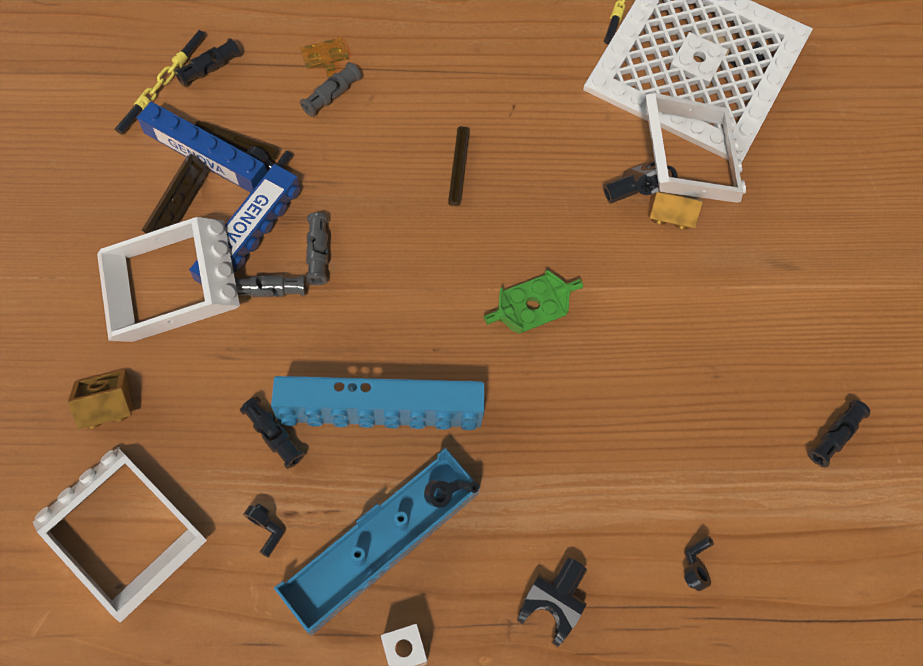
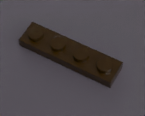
(177, 195)

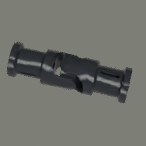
(203, 64)
(270, 432)
(839, 433)

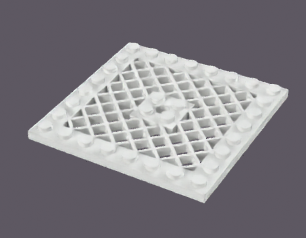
(755, 16)

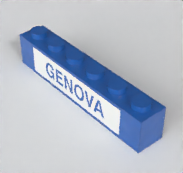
(208, 149)
(257, 215)

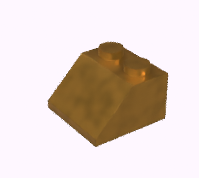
(674, 209)
(101, 399)

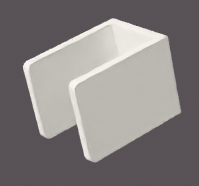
(409, 633)

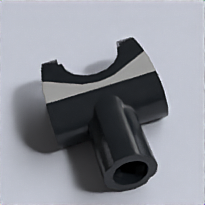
(634, 181)
(557, 598)

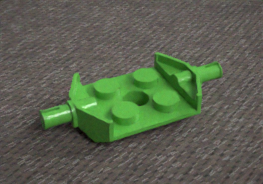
(548, 291)

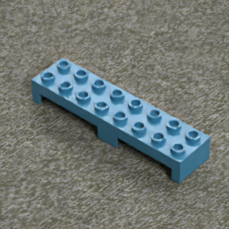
(387, 403)
(372, 546)

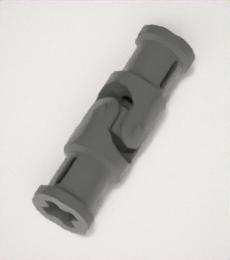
(330, 89)
(317, 249)
(271, 286)

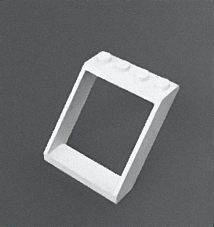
(700, 111)
(214, 268)
(154, 574)

